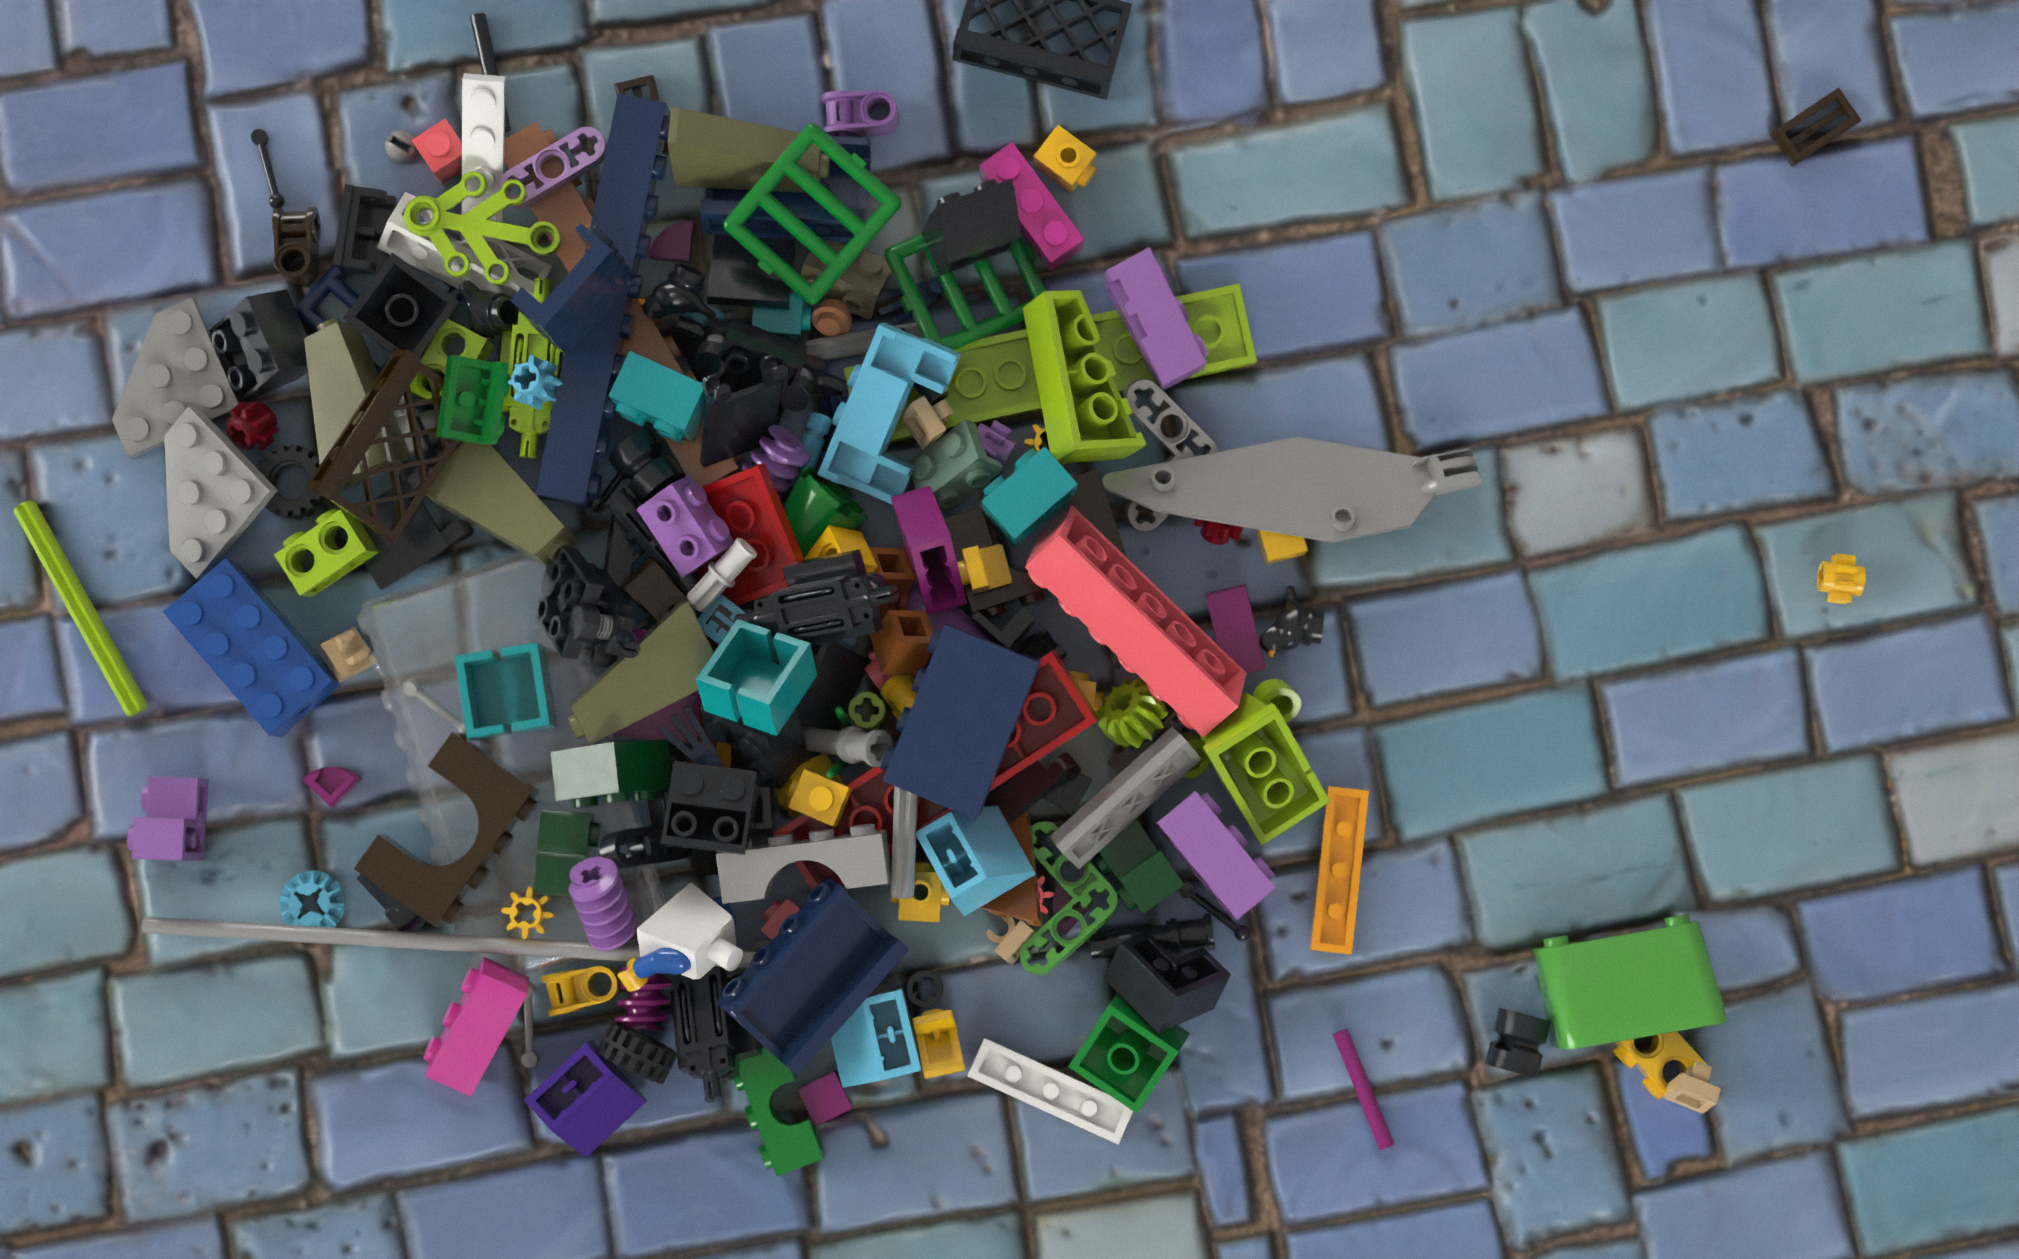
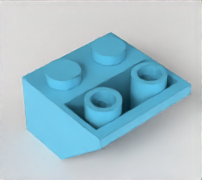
(975, 857)
(877, 1041)

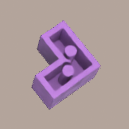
(173, 820)

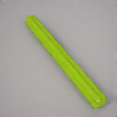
(80, 608)

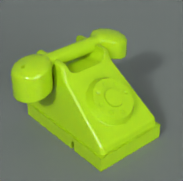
(1262, 761)

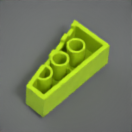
(1076, 383)

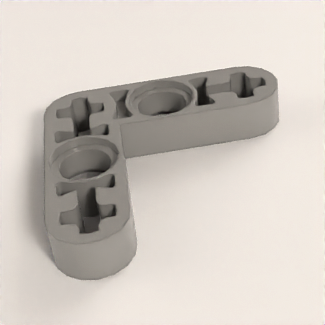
(1141, 413)

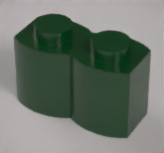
(562, 843)

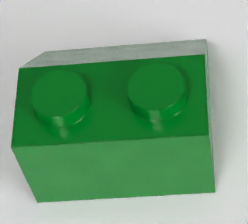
(1127, 1054)

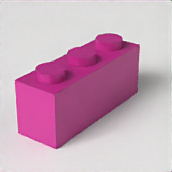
(1039, 214)
(475, 1026)

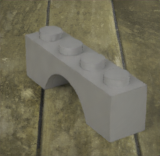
(856, 858)

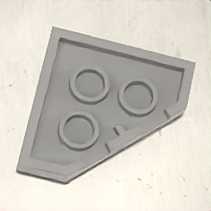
(172, 372)
(209, 491)

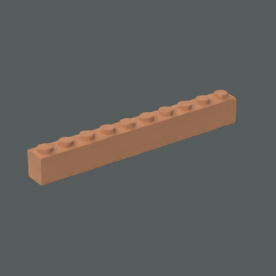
(565, 211)

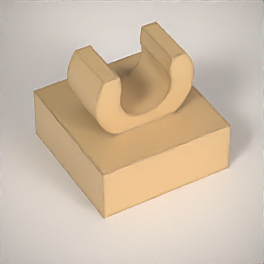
(926, 421)
(345, 654)
(1011, 943)
(1693, 1089)

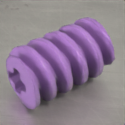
(782, 457)
(602, 903)

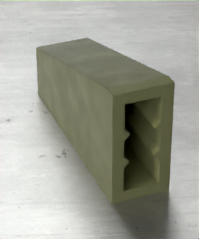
(732, 152)
(339, 380)
(496, 499)
(636, 687)

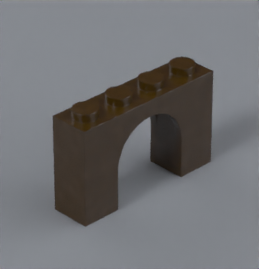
(971, 530)
(499, 801)

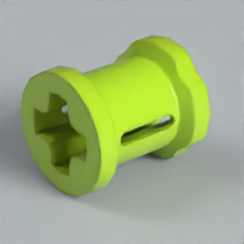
(875, 720)

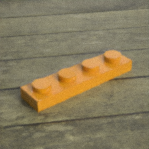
(1339, 870)

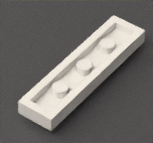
(483, 135)
(1050, 1090)

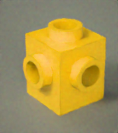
(930, 908)

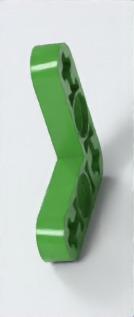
(1080, 893)

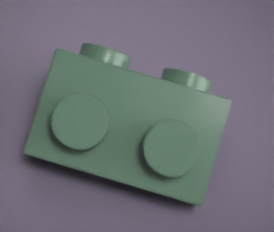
(955, 466)

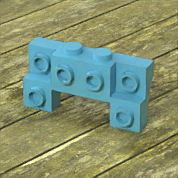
(874, 407)

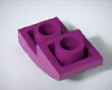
(1236, 627)

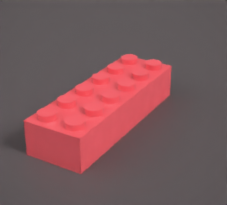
(1136, 621)

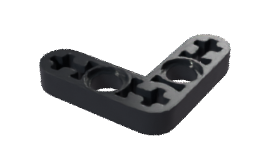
(635, 836)

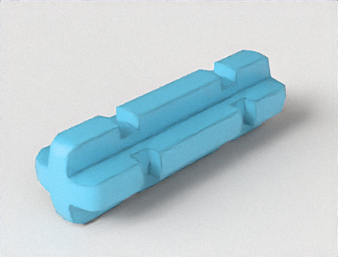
(813, 440)

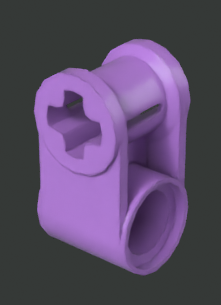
(856, 113)

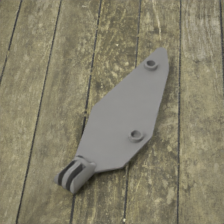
(1299, 487)

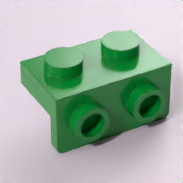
(473, 400)

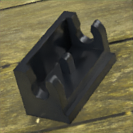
(360, 229)

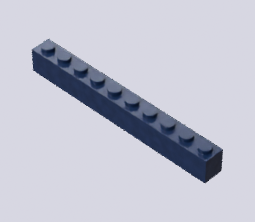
(622, 212)

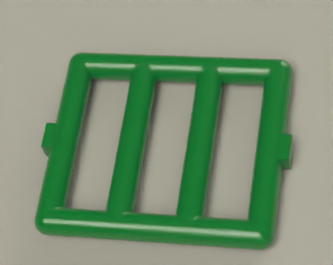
(862, 231)
(971, 330)

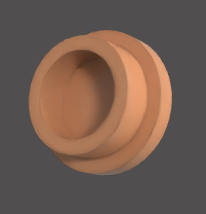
(832, 318)

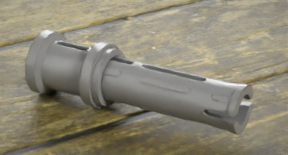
(849, 744)

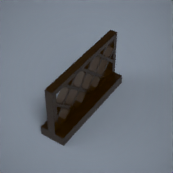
(361, 433)

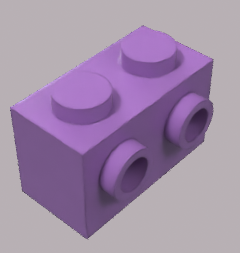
(686, 525)

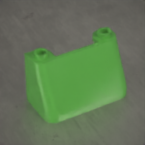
(1628, 985)

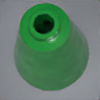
(816, 505)

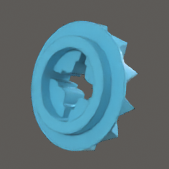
(308, 883)

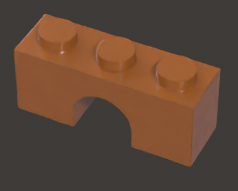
(905, 633)

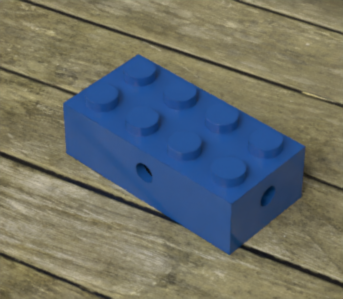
(252, 648)

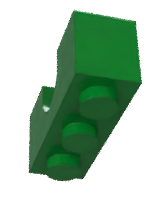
(785, 1143)

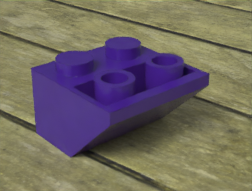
(585, 1099)

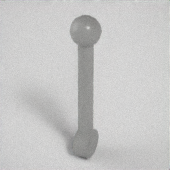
(413, 688)
(529, 1058)

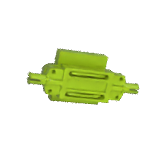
(517, 348)

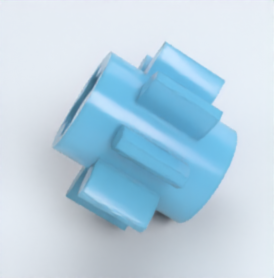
(535, 382)

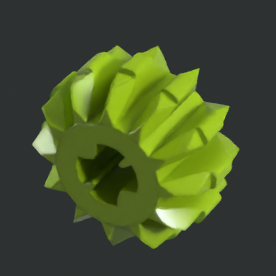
(1131, 713)

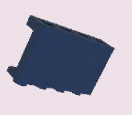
(721, 202)
(581, 296)
(960, 720)
(812, 975)

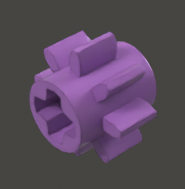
(996, 441)

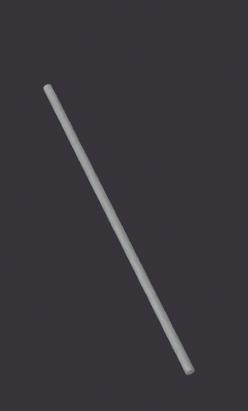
(393, 939)

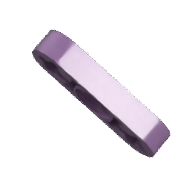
(535, 162)

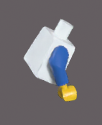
(684, 939)

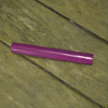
(1363, 1089)

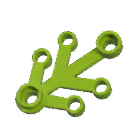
(475, 225)

